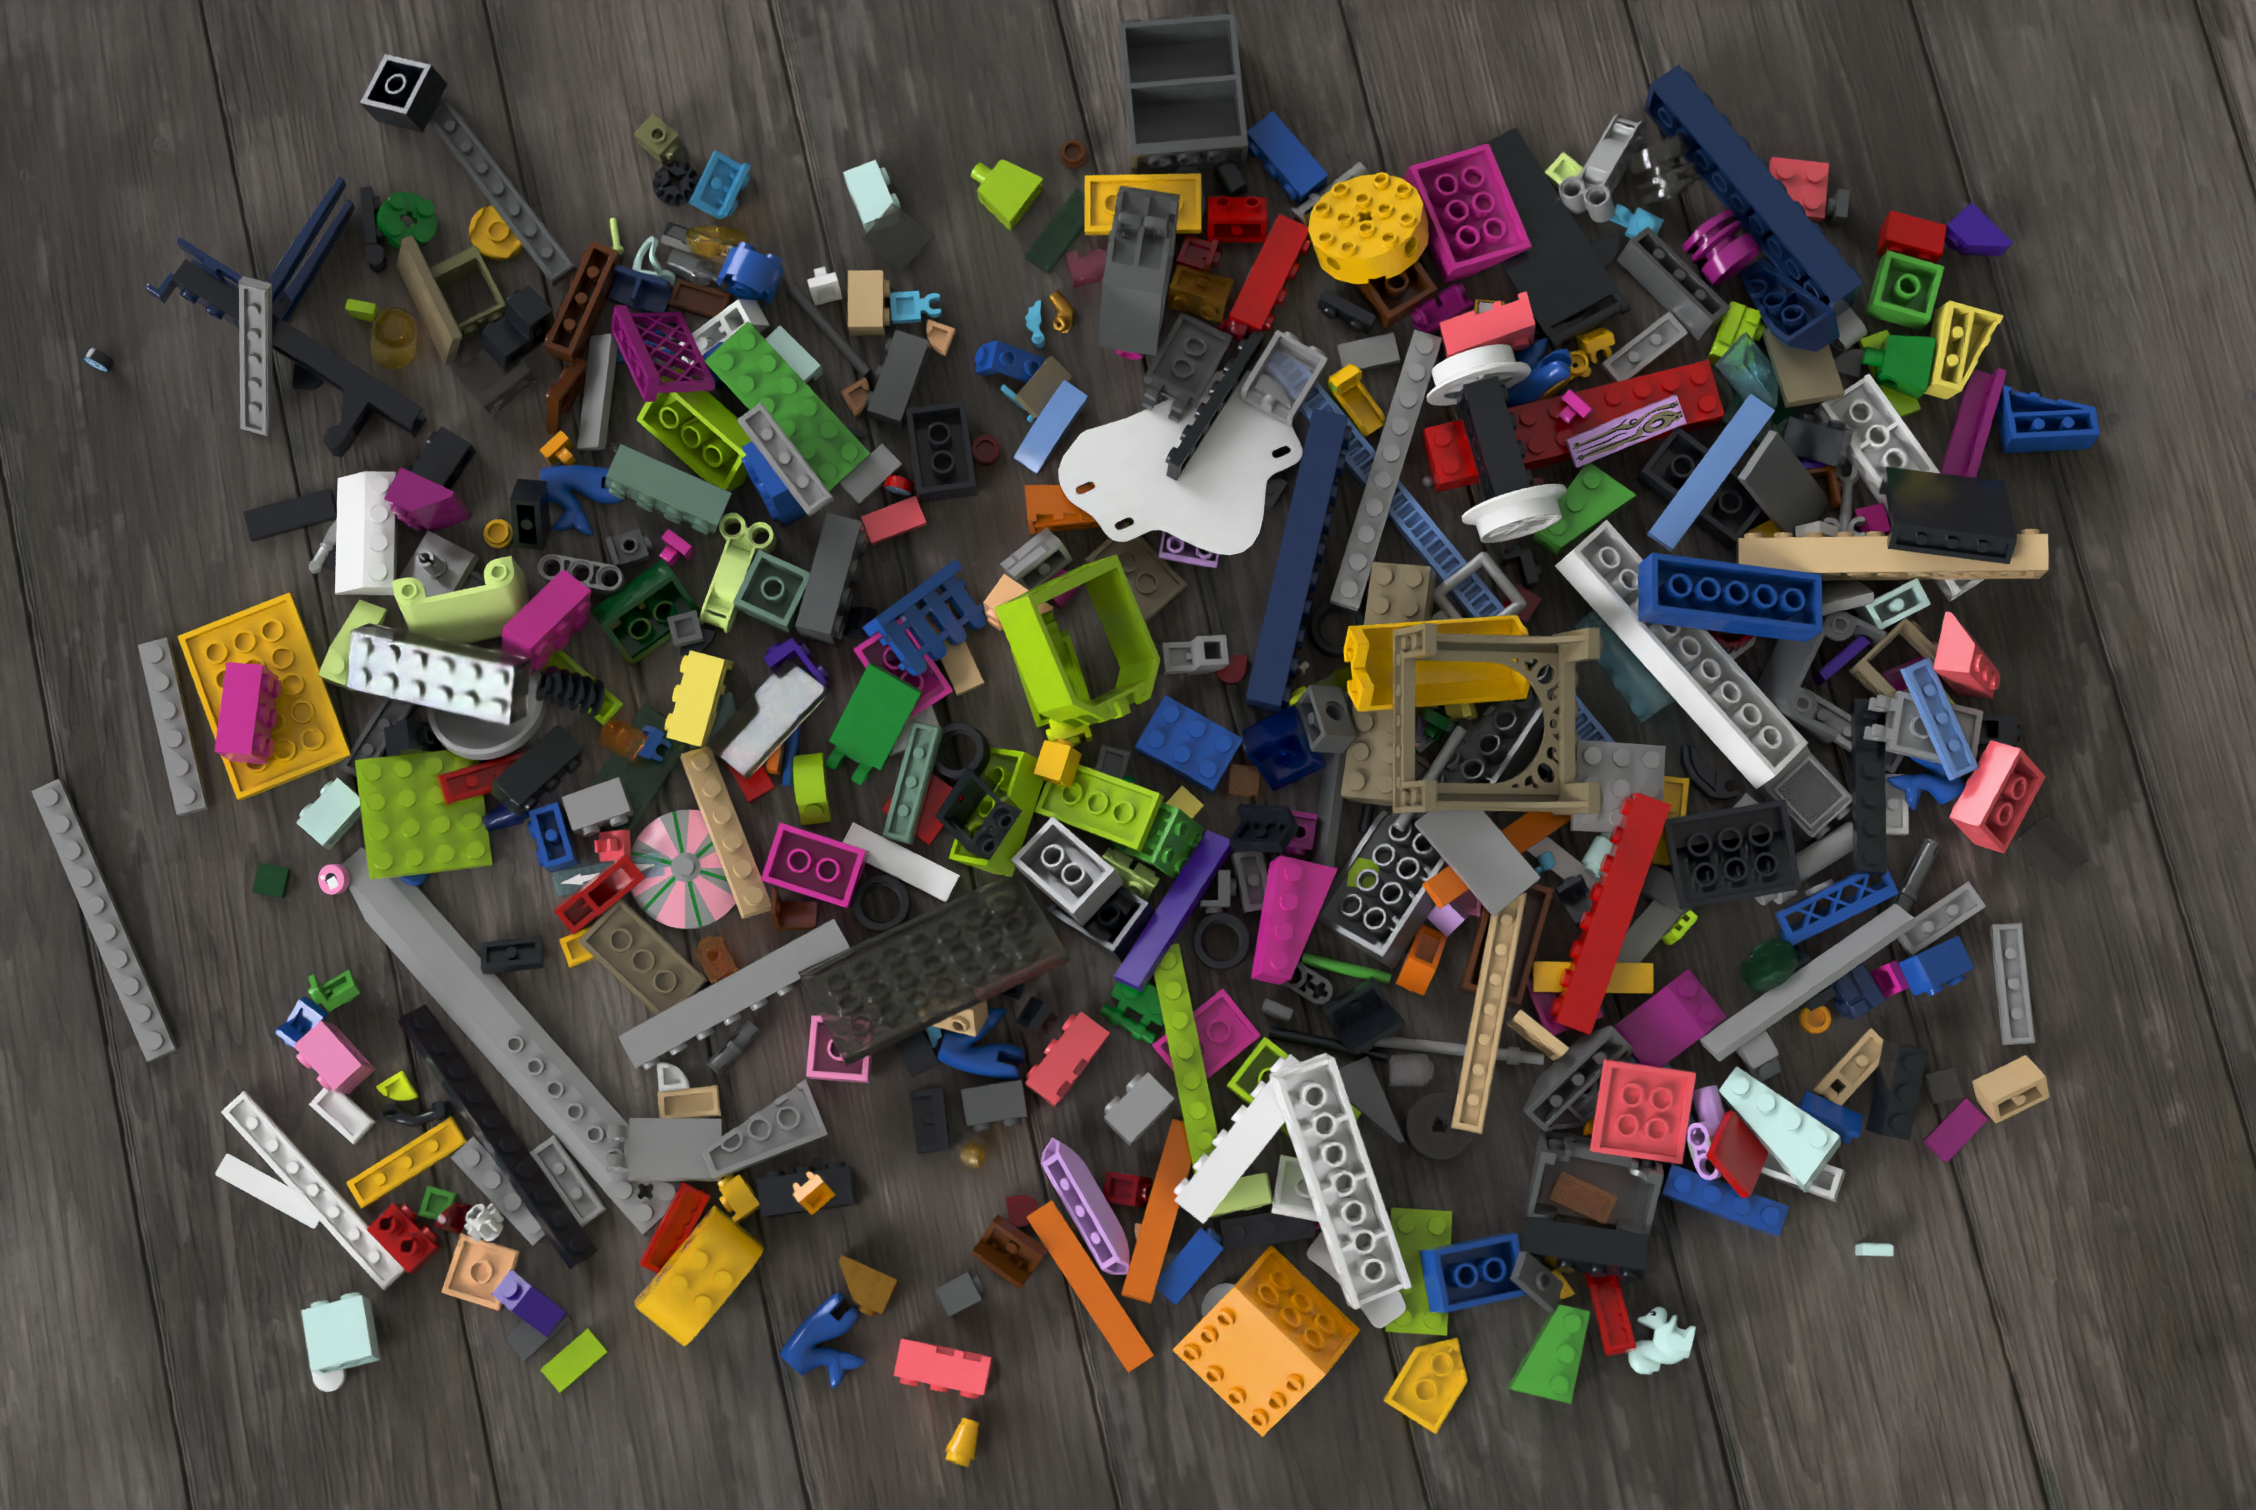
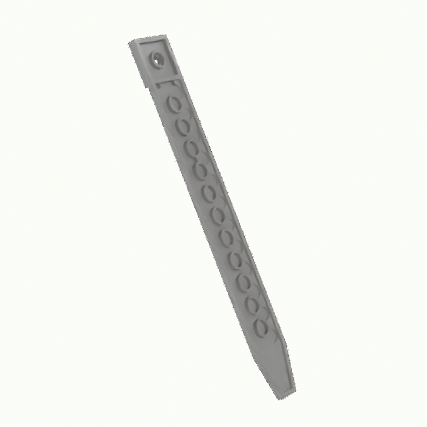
(504, 1034)

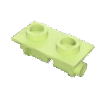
(1137, 881)

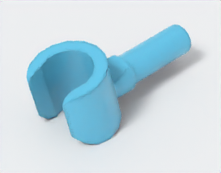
(1546, 862)

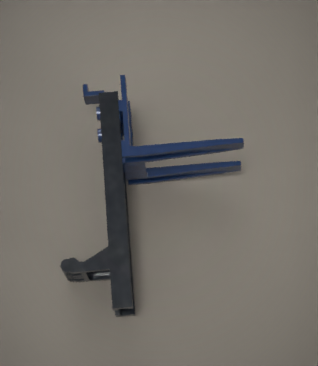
(361, 392)

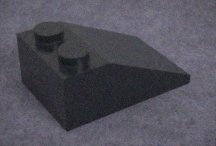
(1114, 925)

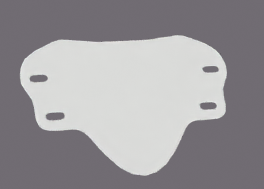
(1216, 497)

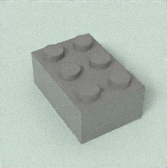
(1067, 871)
(1138, 1108)

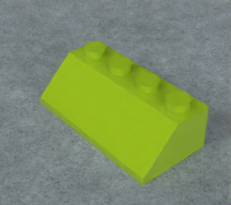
(1014, 776)

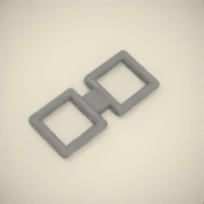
(1482, 559)

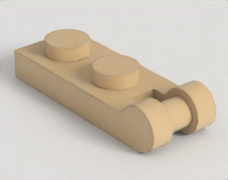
(1852, 1068)

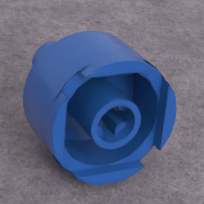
(751, 274)

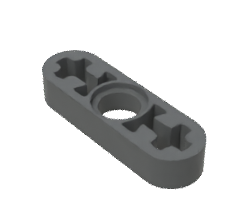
(1316, 980)

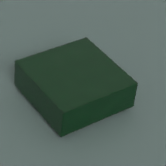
(271, 880)

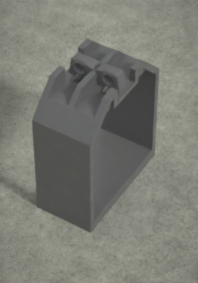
(1138, 270)

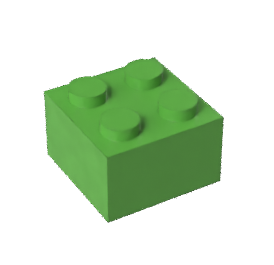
(1904, 290)

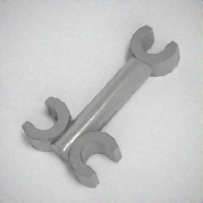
(1845, 523)

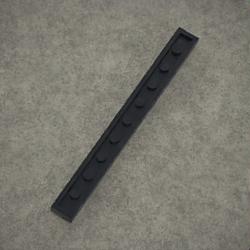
(497, 1136)

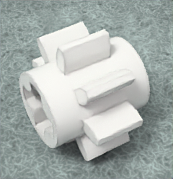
(484, 1222)

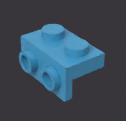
(720, 185)

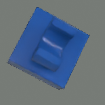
(655, 738)

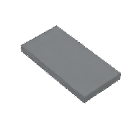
(1479, 856)

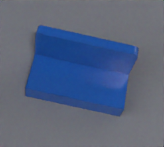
(1832, 1115)

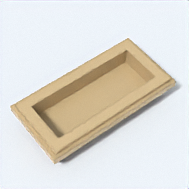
(689, 1102)

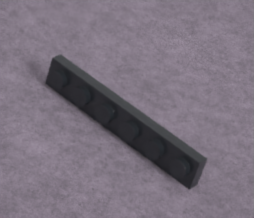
(1219, 396)
(1868, 793)

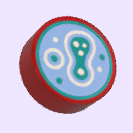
(899, 485)

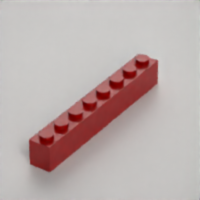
(1610, 913)

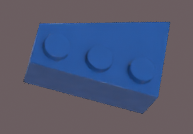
(2044, 424)

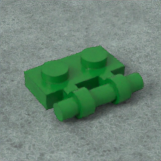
(1144, 1003)

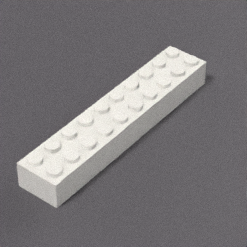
(1684, 661)

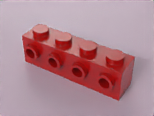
(1271, 274)

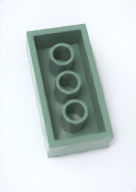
(666, 490)

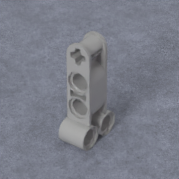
(1603, 170)

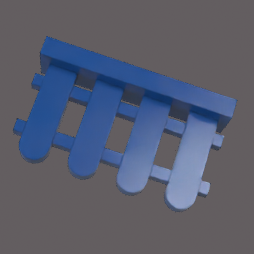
(919, 627)

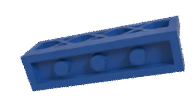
(1838, 911)

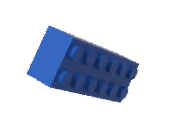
(1729, 597)

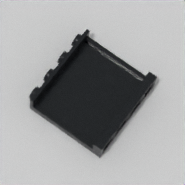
(1949, 515)

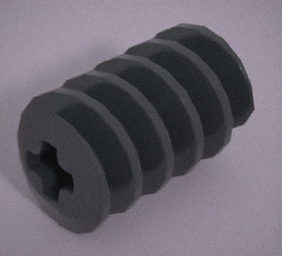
(571, 688)

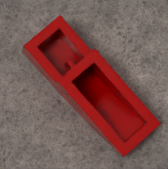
(599, 894)

